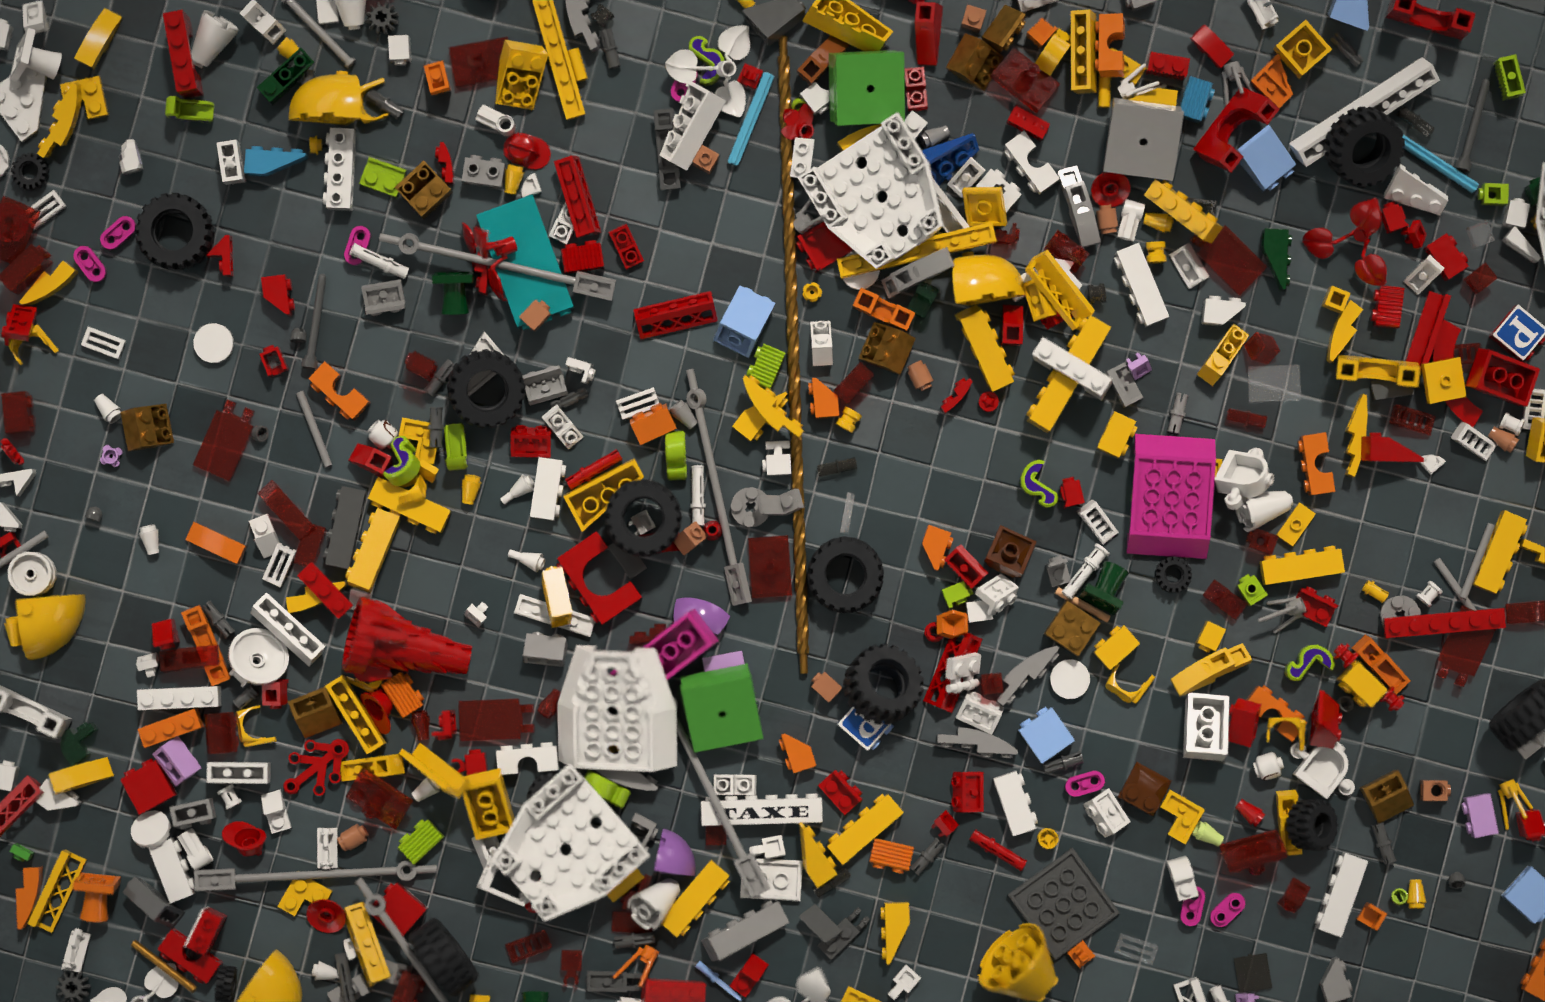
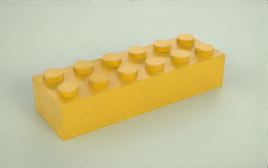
(1060, 387)

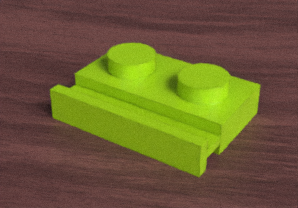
(382, 176)

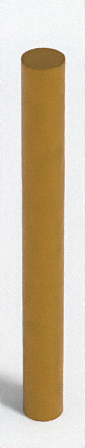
(164, 966)

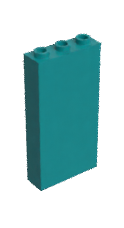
(524, 223)

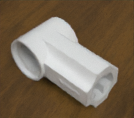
(495, 119)
(1131, 215)
(196, 853)

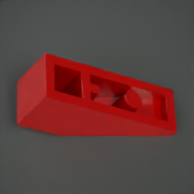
(1386, 449)

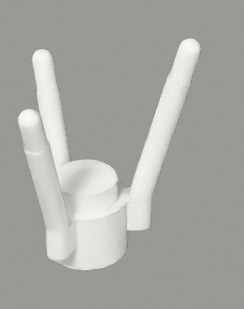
(1128, 90)

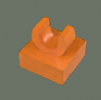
(1081, 954)

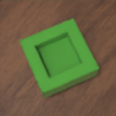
(21, 853)

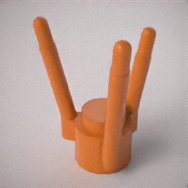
(648, 956)

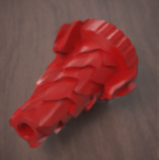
(385, 640)

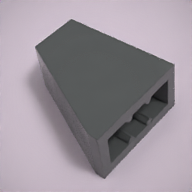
(774, 18)
(153, 902)

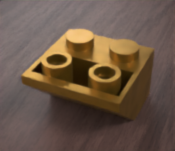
(1003, 28)
(974, 61)
(423, 189)
(887, 348)
(147, 427)
(315, 712)
(1387, 796)

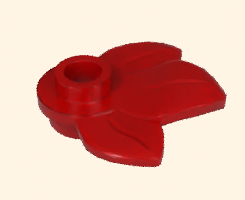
(796, 120)

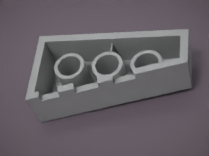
(744, 931)

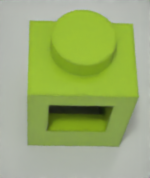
(1501, 194)
(956, 593)
(1251, 598)

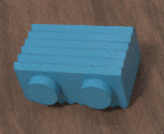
(1195, 99)

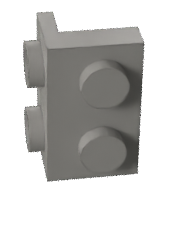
(383, 297)
(544, 385)

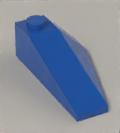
(950, 155)

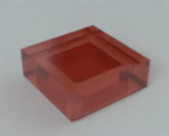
(715, 835)

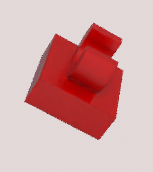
(750, 76)
(1416, 234)
(945, 823)

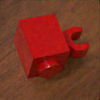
(474, 762)

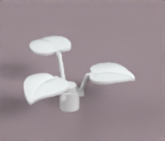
(736, 45)
(155, 980)
(811, 986)

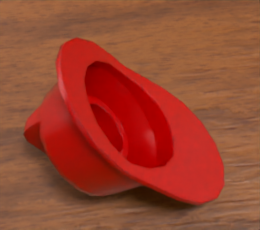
(527, 151)
(379, 708)
(244, 838)

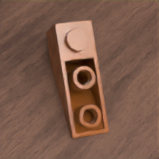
(818, 61)

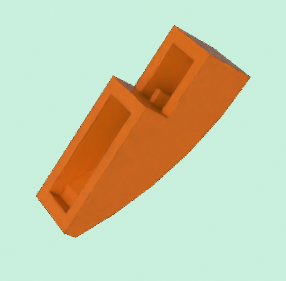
(216, 543)
(1380, 663)
(28, 895)

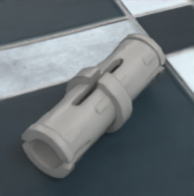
(1177, 413)

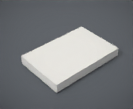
(783, 878)

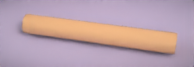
(1085, 606)

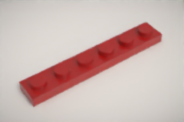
(1444, 623)

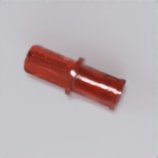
(1246, 417)

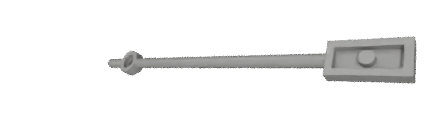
(583, 282)
(735, 572)
(746, 864)
(226, 878)
(371, 909)

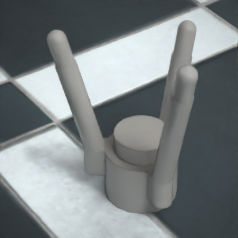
(1234, 72)
(806, 221)
(1295, 607)

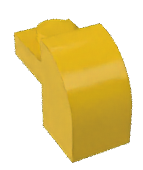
(1054, 51)

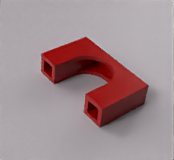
(1452, 24)
(178, 33)
(1214, 144)
(574, 564)

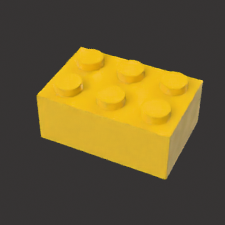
(488, 804)

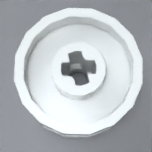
(20, 571)

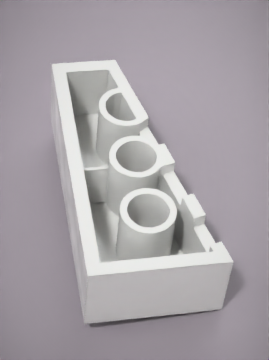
(691, 125)

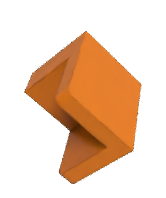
(1041, 33)
(952, 624)
(1371, 916)

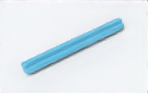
(750, 119)
(1440, 165)

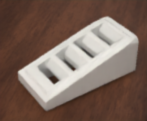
(1519, 243)
(1537, 392)
(1463, 434)
(1087, 519)

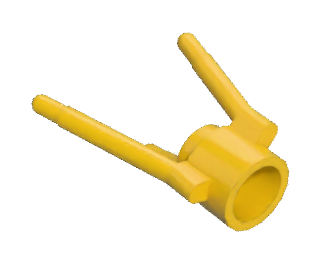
(1512, 789)

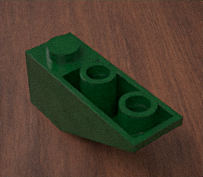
(285, 76)
(1275, 250)

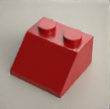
(1325, 722)

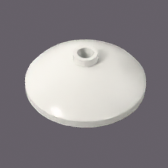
(260, 646)

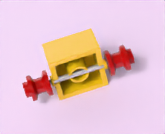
(1362, 683)

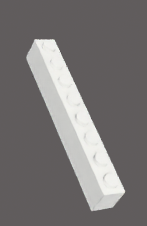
(1384, 97)

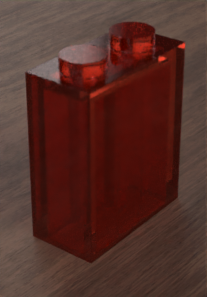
(26, 268)

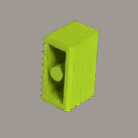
(1509, 77)
(766, 365)
(420, 841)

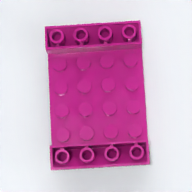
(1172, 496)

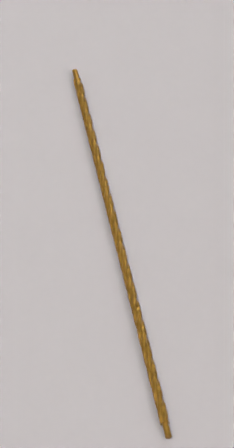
(793, 358)

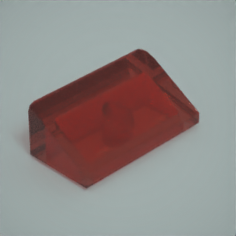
(624, 923)

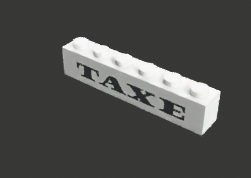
(765, 811)

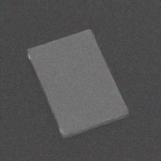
(1274, 383)

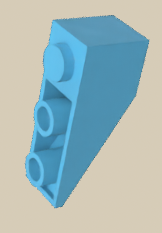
(265, 162)

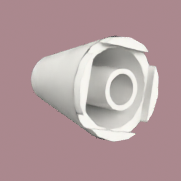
(351, 12)
(211, 38)
(1263, 508)
(654, 903)

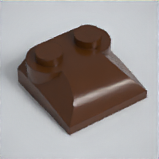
(1009, 552)
(1144, 788)

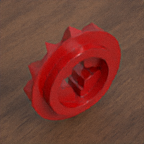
(11, 452)

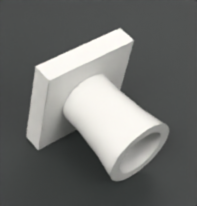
(34, 58)

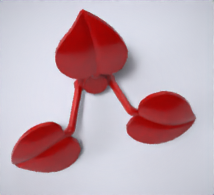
(1368, 219)
(503, 247)

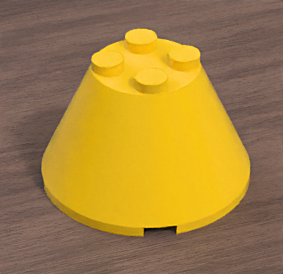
(1019, 965)

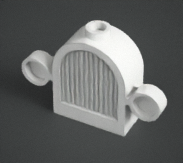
(1243, 476)
(1323, 769)

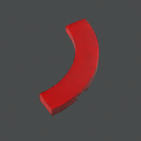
(1444, 349)

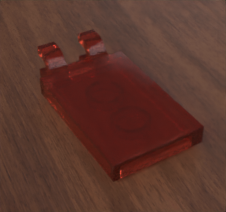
(1230, 259)
(225, 441)
(1463, 652)
(493, 719)

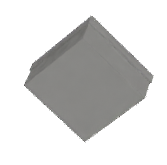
(1143, 139)

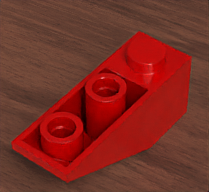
(927, 32)

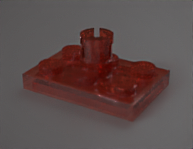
(476, 61)
(1025, 80)
(16, 226)
(770, 566)
(379, 799)
(1253, 852)

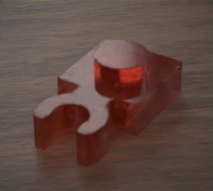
(571, 962)

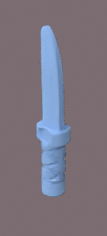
(714, 977)

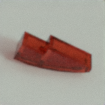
(286, 510)
(189, 658)

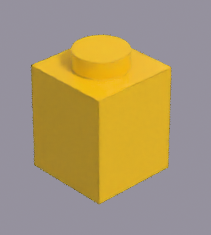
(1335, 299)
(1210, 637)

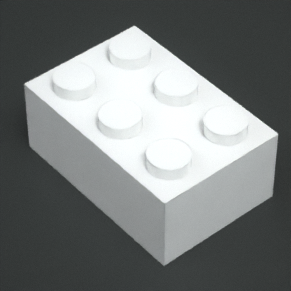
(1206, 727)

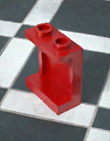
(822, 247)

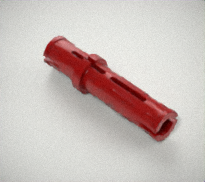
(593, 469)
(998, 850)

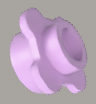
(114, 461)

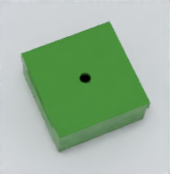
(866, 86)
(721, 708)

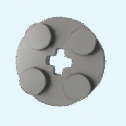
(739, 505)
(1397, 604)

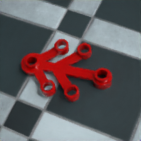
(319, 765)

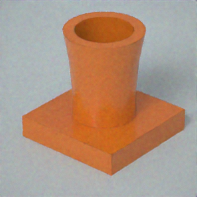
(96, 890)

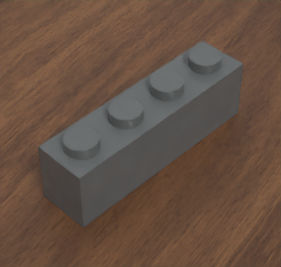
(346, 527)

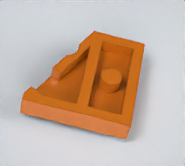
(1273, 82)

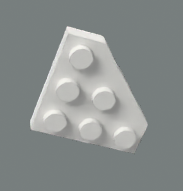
(23, 102)

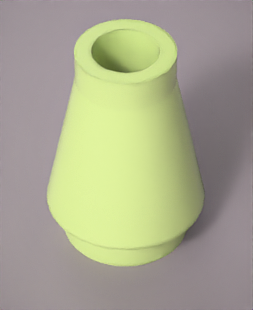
(1206, 833)

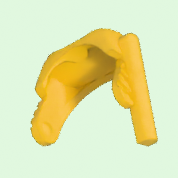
(366, 118)
(37, 332)
(417, 492)
(367, 687)
(1128, 697)
(1300, 724)
(247, 740)

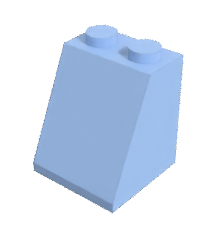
(1350, 12)
(1266, 159)
(744, 321)

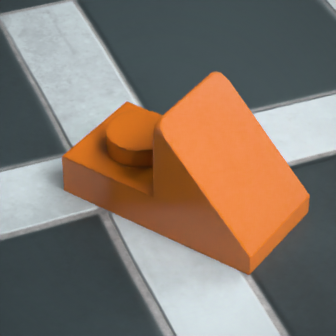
(437, 78)

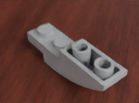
(580, 22)
(1080, 206)
(917, 272)
(1031, 666)
(986, 743)
(631, 779)

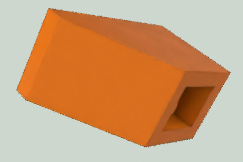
(825, 400)
(935, 544)
(799, 754)

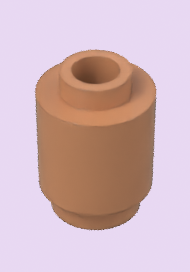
(1107, 219)
(920, 375)
(352, 837)

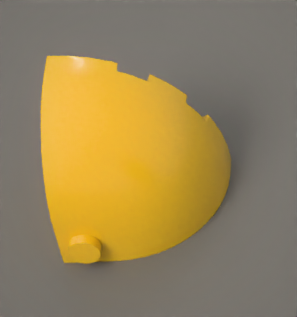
(328, 100)
(985, 279)
(48, 623)
(274, 982)

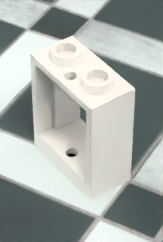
(487, 876)

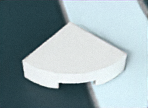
(531, 186)
(1432, 463)
(349, 948)

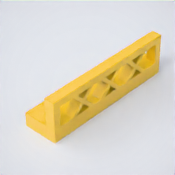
(1060, 287)
(437, 770)
(50, 887)
(366, 944)

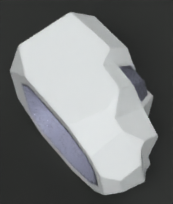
(130, 158)

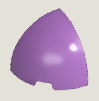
(711, 614)
(675, 855)

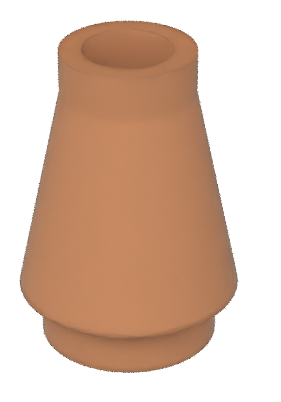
(1505, 440)

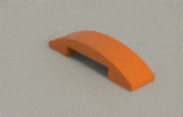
(204, 636)

